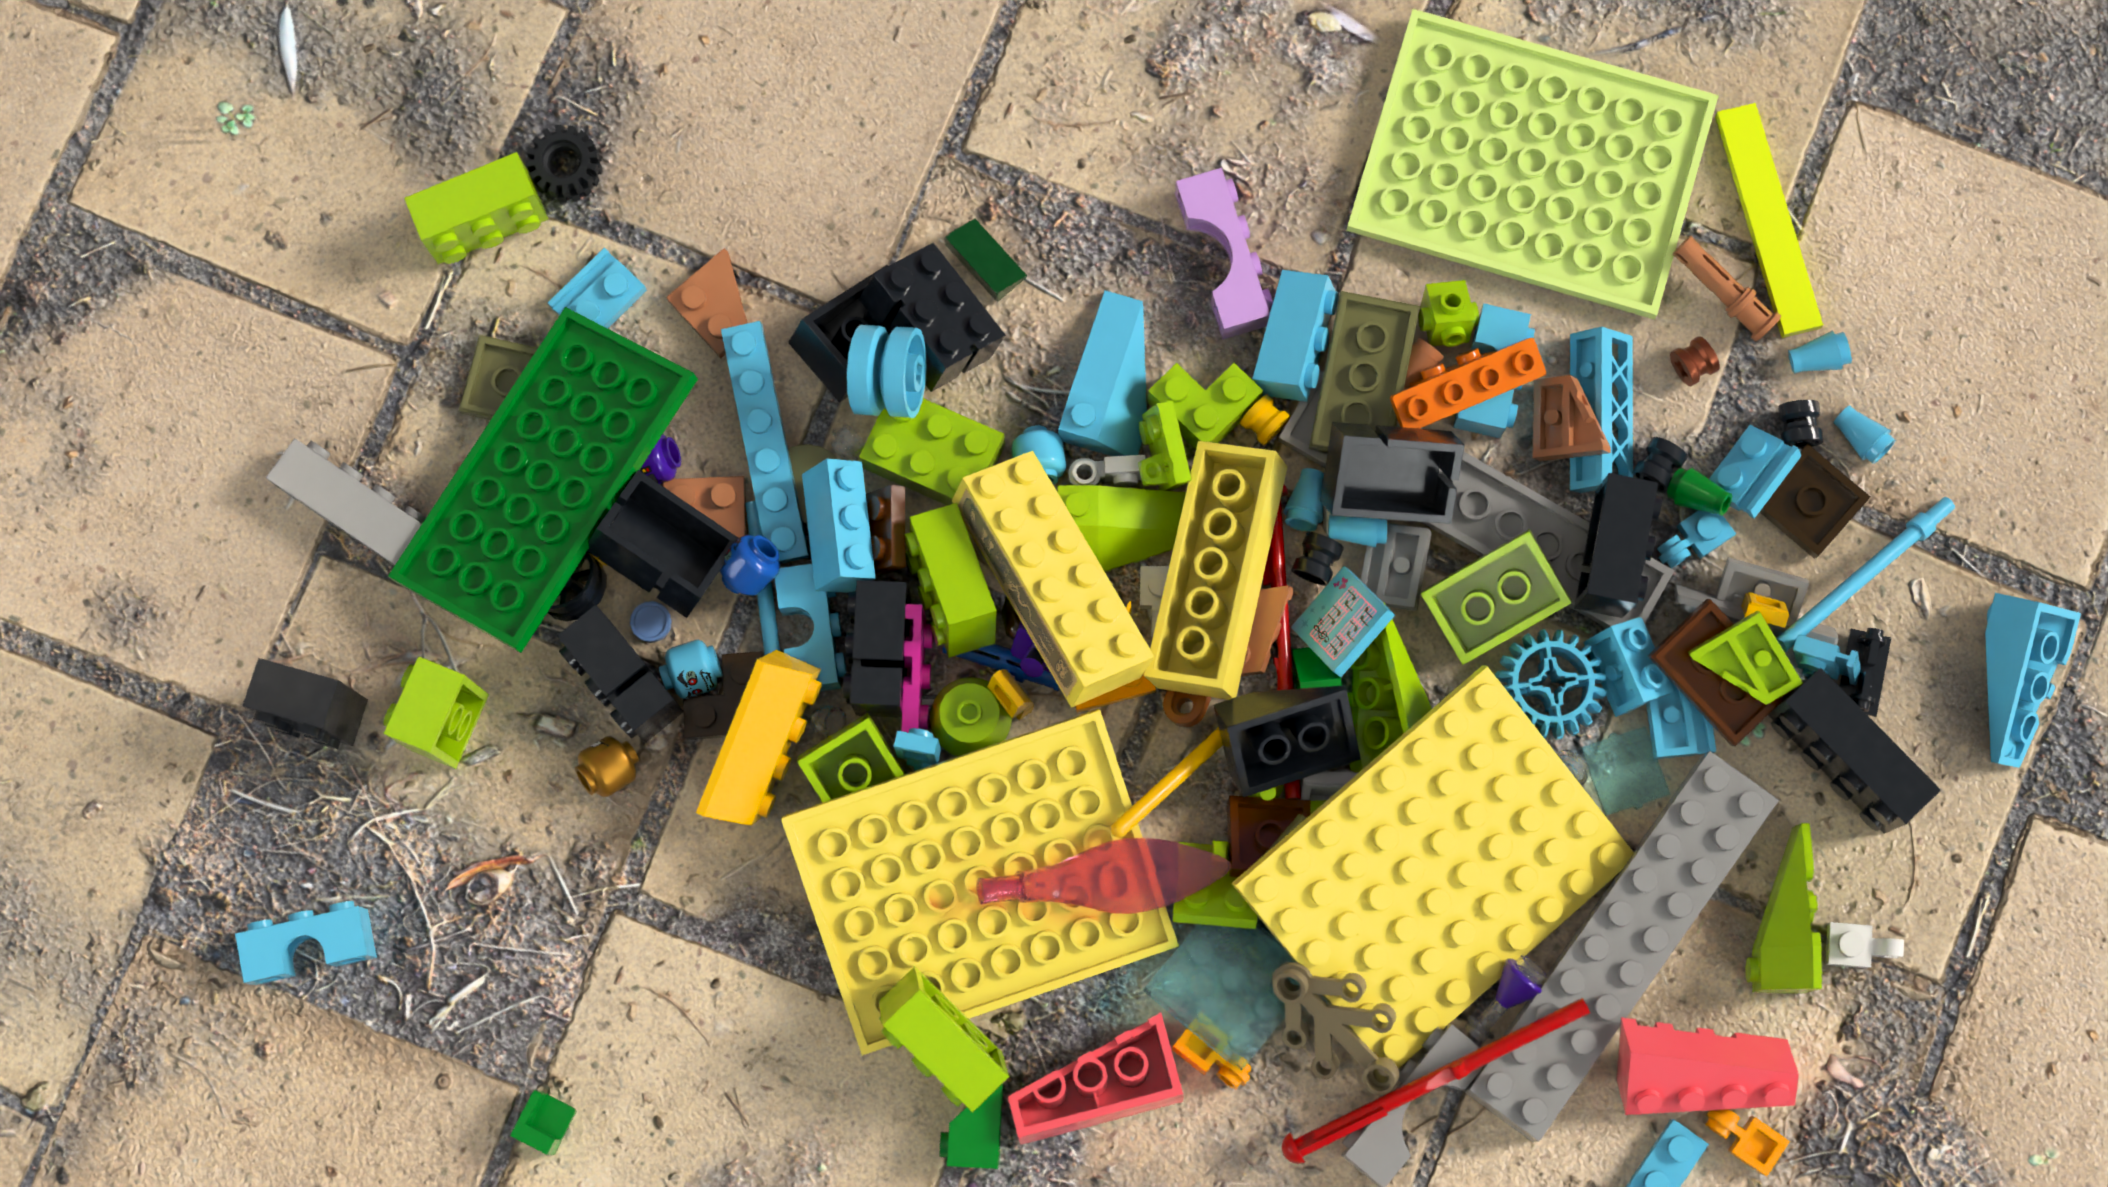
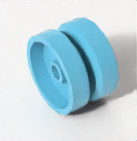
(886, 371)

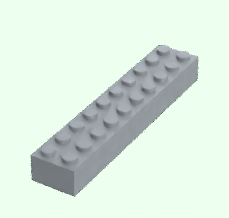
(1625, 942)

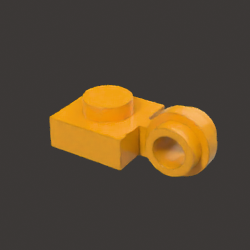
(1202, 1058)
(1754, 1143)

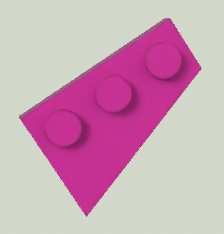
(918, 674)

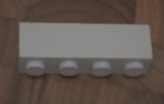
(345, 501)

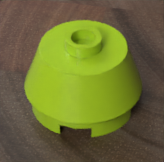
(968, 717)

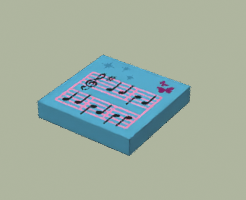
(1342, 621)

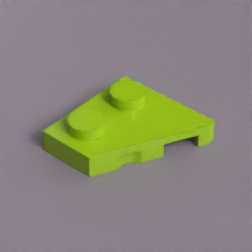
(1749, 659)

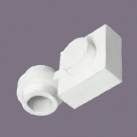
(1119, 469)

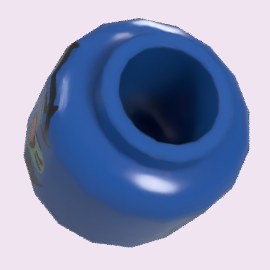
(750, 565)

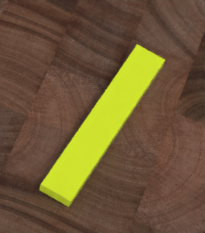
(1768, 220)

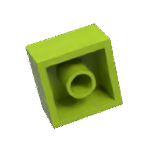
(849, 760)

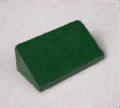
(985, 259)

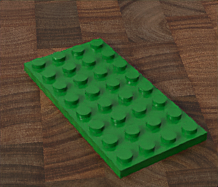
(542, 478)

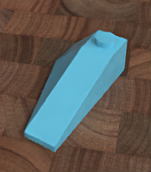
(1109, 382)
(2022, 653)

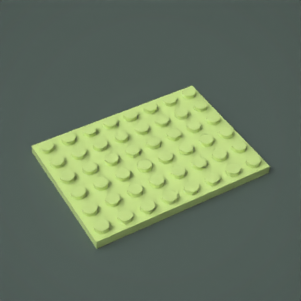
(1533, 163)

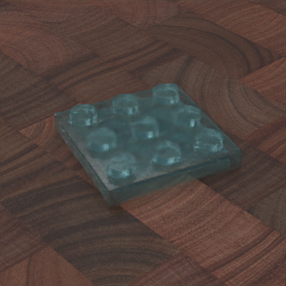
(1224, 988)

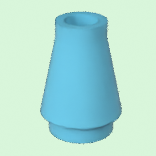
(1821, 354)
(1864, 434)
(1304, 506)
(1358, 530)

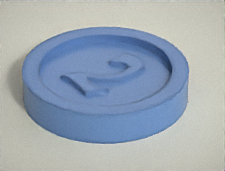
(650, 621)

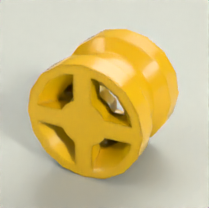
(1265, 419)

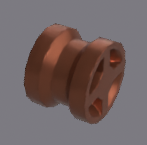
(1694, 361)

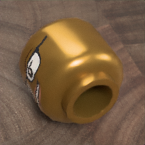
(606, 766)

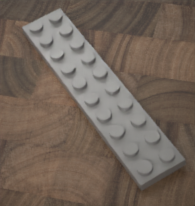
(1497, 509)

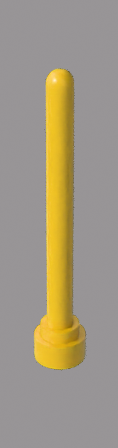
(1167, 785)

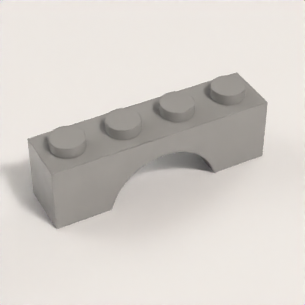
(1380, 1146)

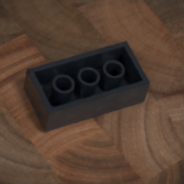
(1853, 753)

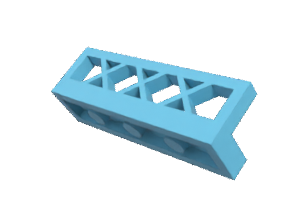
(1596, 370)

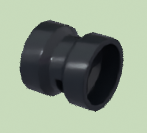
(1801, 423)
(1660, 463)
(1319, 555)

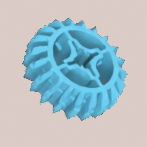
(1548, 664)

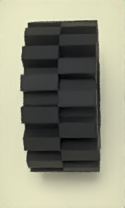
(560, 141)

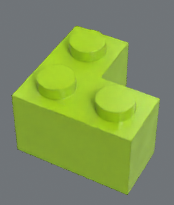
(1210, 412)

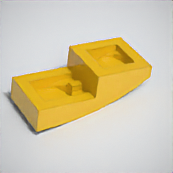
(1010, 694)

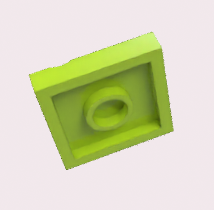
(1168, 459)
(1217, 903)

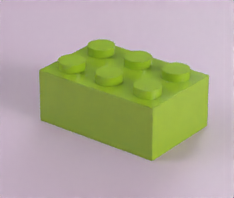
(476, 209)
(930, 450)
(950, 580)
(1496, 597)
(435, 712)
(942, 1040)

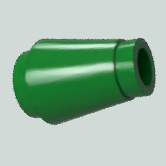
(1697, 492)

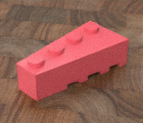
(1701, 1071)
(1101, 1086)

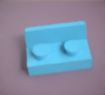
(1629, 671)

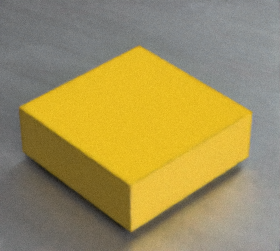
(1772, 610)

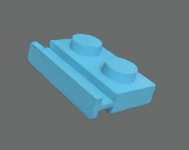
(600, 290)
(1755, 469)
(1816, 654)
(1678, 727)

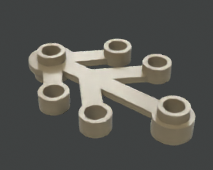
(1333, 1021)

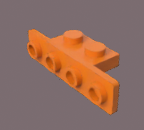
(1466, 383)

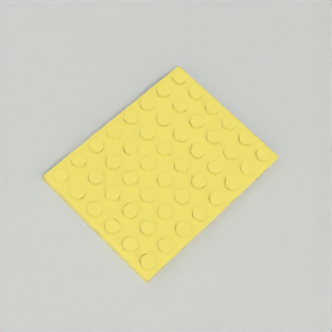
(902, 861)
(1437, 865)

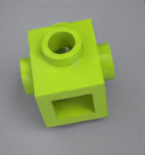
(1447, 313)

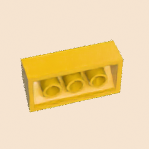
(760, 739)

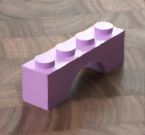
(1209, 208)

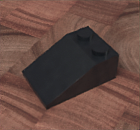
(826, 336)
(1285, 735)

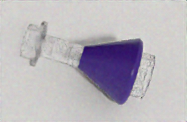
(1518, 983)

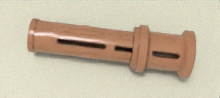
(1739, 301)

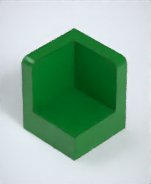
(543, 1122)

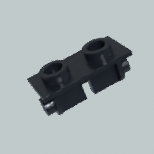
(1873, 656)

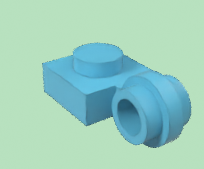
(1702, 532)
(917, 747)

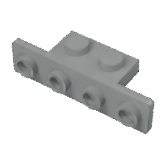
(1744, 577)

